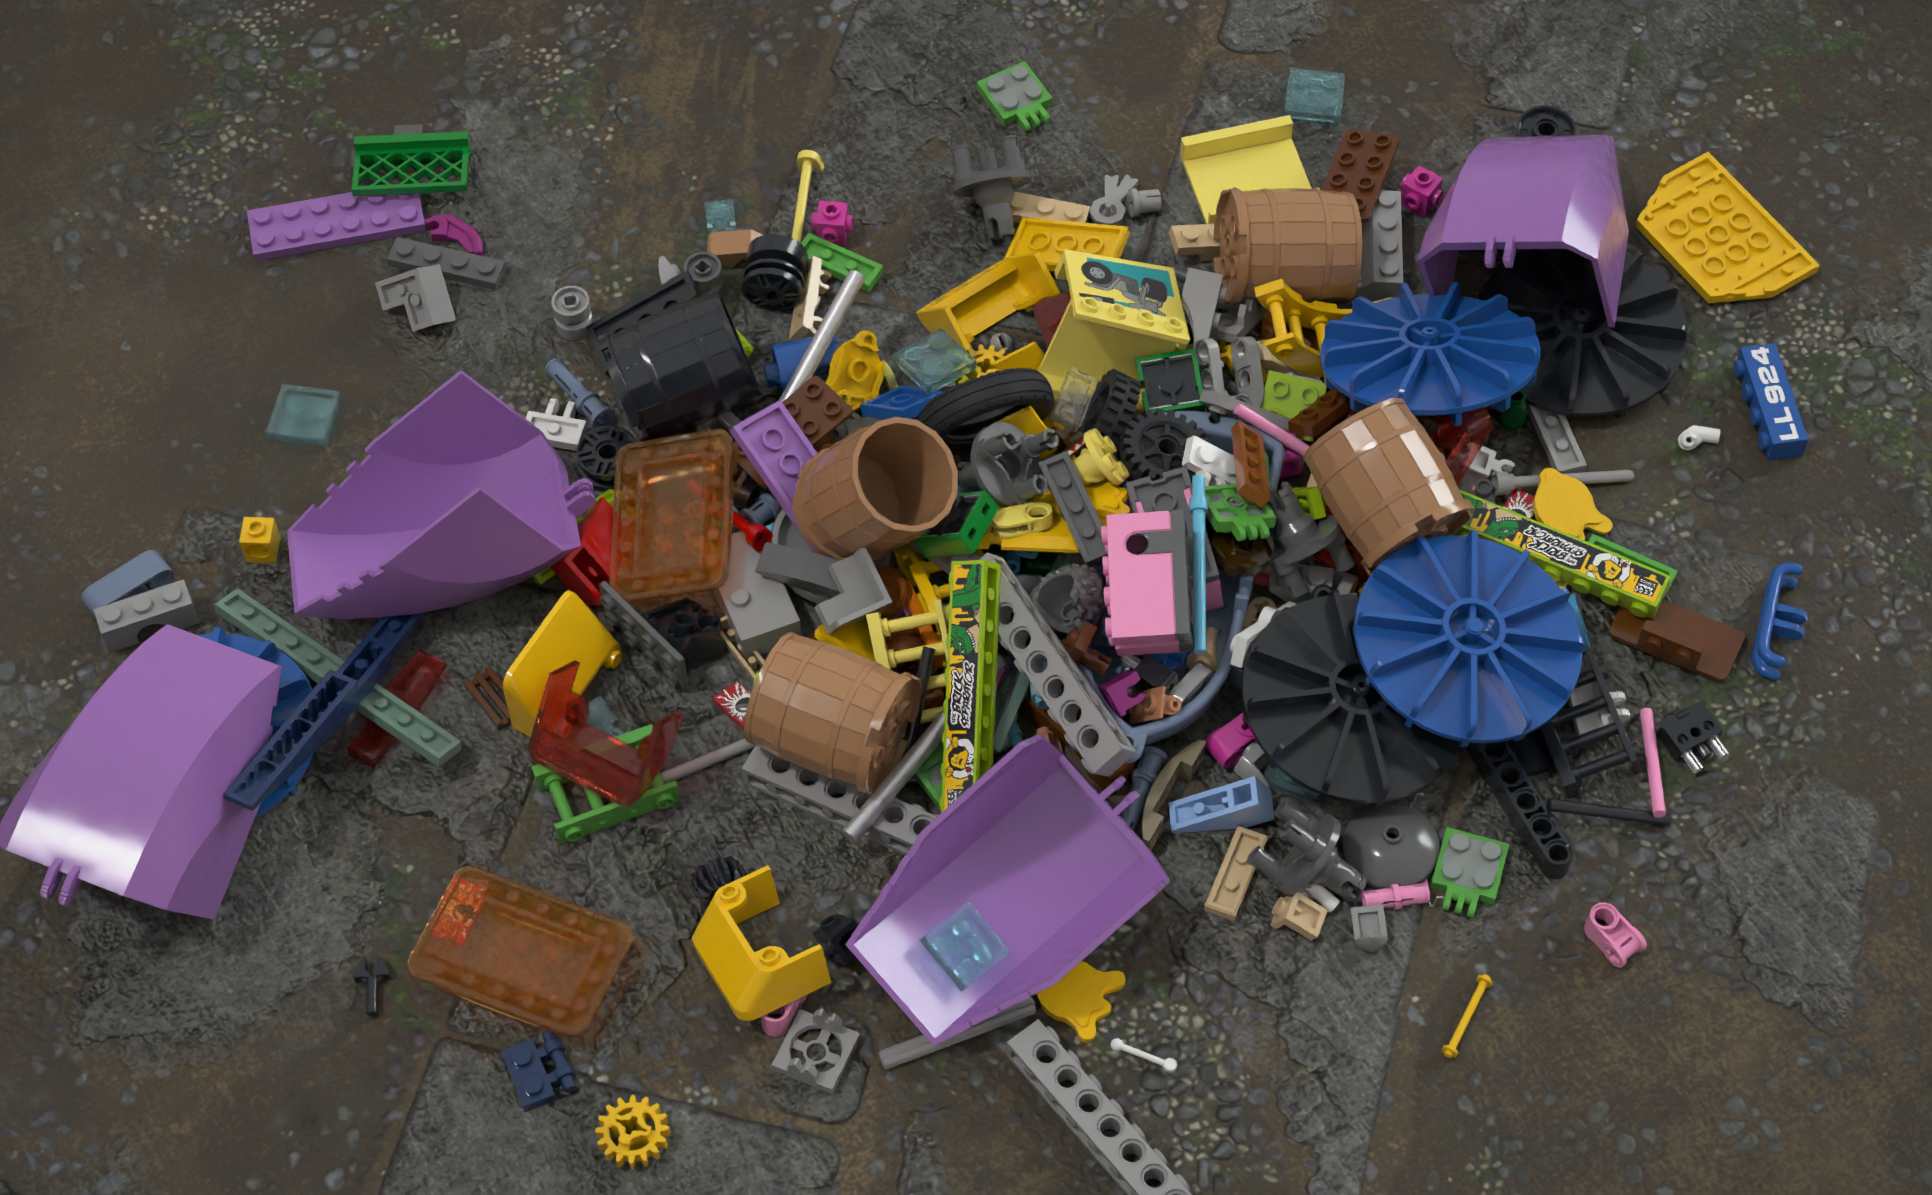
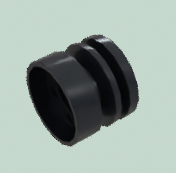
(774, 272)

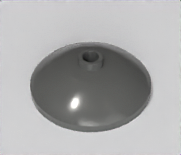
(1386, 860)

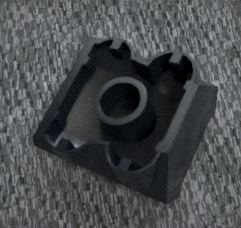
(687, 629)

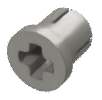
(1143, 201)

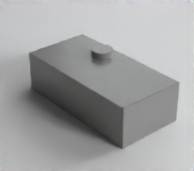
(754, 603)

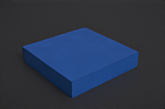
(898, 402)

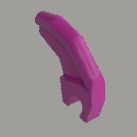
(455, 229)

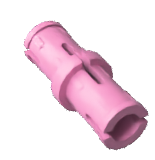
(1397, 896)

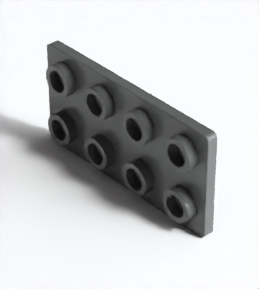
(641, 634)

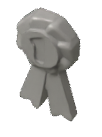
(1110, 209)

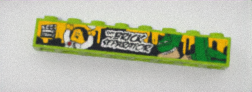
(1571, 559)
(970, 676)

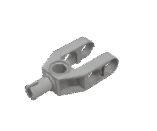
(1243, 364)

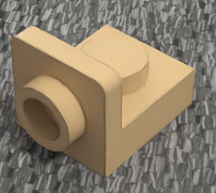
(1299, 914)

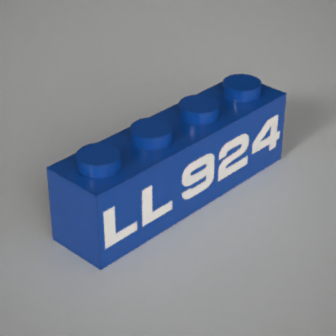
(1770, 402)

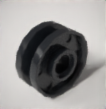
(1545, 121)
(594, 452)

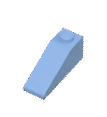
(1223, 808)

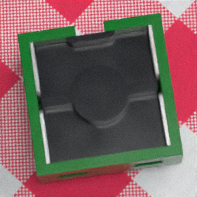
(1170, 381)
(962, 528)

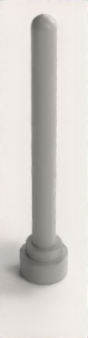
(1505, 483)

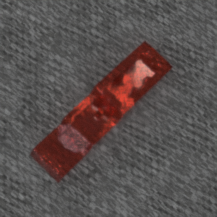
(412, 687)

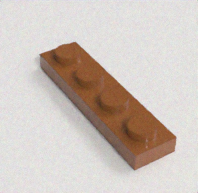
(1250, 464)

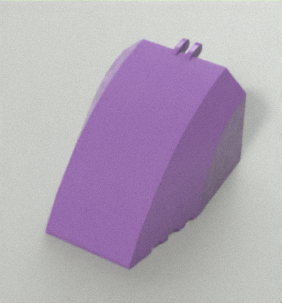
(1533, 197)
(437, 512)
(144, 774)
(1035, 861)

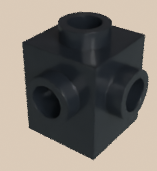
(833, 936)

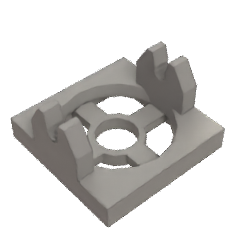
(1248, 316)
(808, 1073)

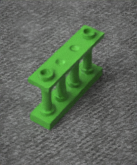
(601, 816)

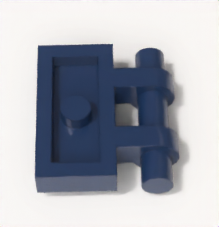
(528, 1072)

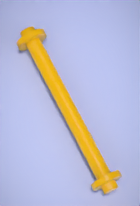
(1450, 1050)

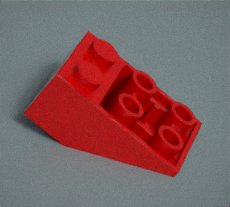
(589, 563)

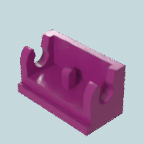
(1118, 694)

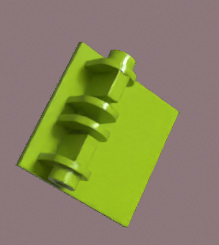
(1290, 394)

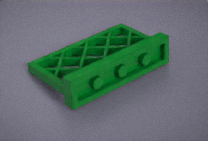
(410, 151)

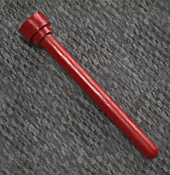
(755, 534)

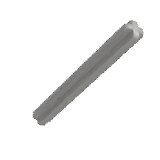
(921, 1045)

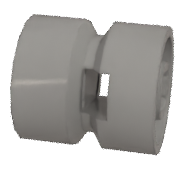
(572, 312)

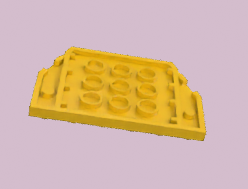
(1721, 235)

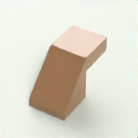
(730, 245)

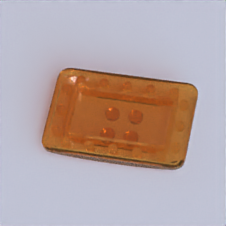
(672, 516)
(520, 951)

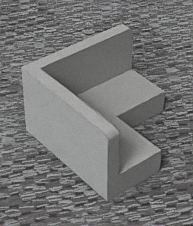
(422, 293)
(859, 590)

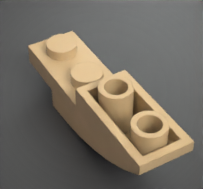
(1195, 240)

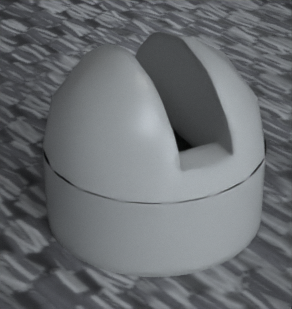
(1002, 337)

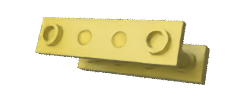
(882, 628)

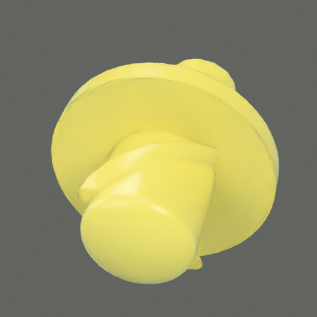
(1099, 461)

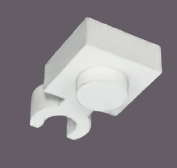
(1486, 464)

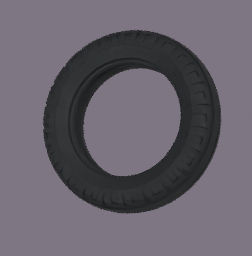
(979, 402)

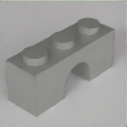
(125, 618)

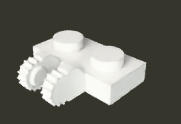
(560, 431)
(1209, 461)
(1598, 718)

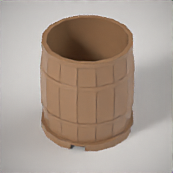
(1289, 235)
(1386, 481)
(875, 489)
(831, 711)

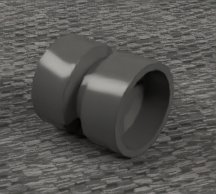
(706, 273)

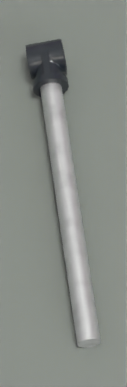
(744, 487)
(909, 765)

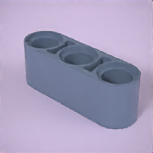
(133, 578)

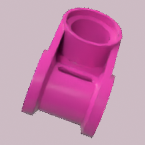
(1230, 741)

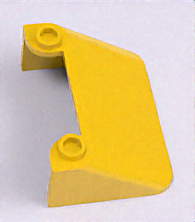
(564, 636)

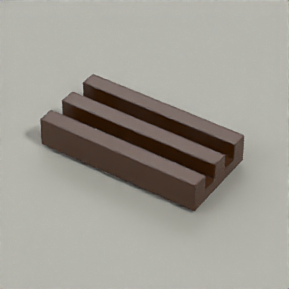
(481, 680)

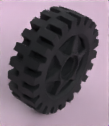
(1112, 405)
(1156, 444)

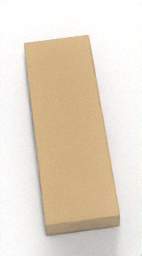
(1234, 874)

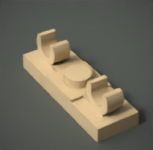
(803, 314)

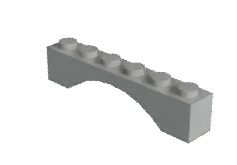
(1200, 301)

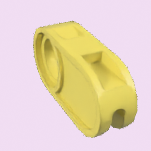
(1018, 519)

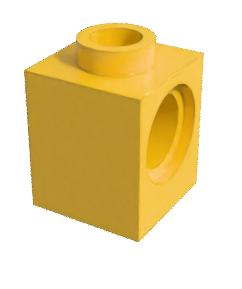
(259, 540)

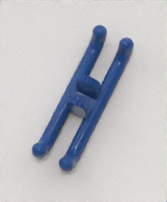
(1777, 620)

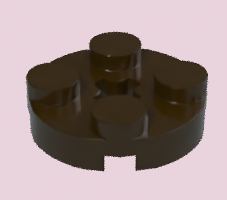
(1239, 561)

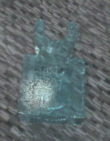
(720, 215)
(603, 717)

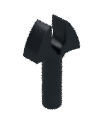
(372, 983)

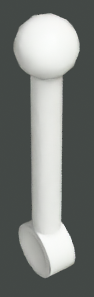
(1168, 1064)

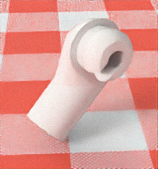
(1697, 434)
(1319, 893)

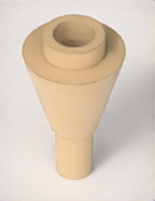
(1208, 659)

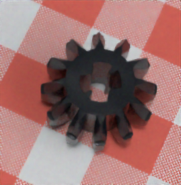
(715, 875)

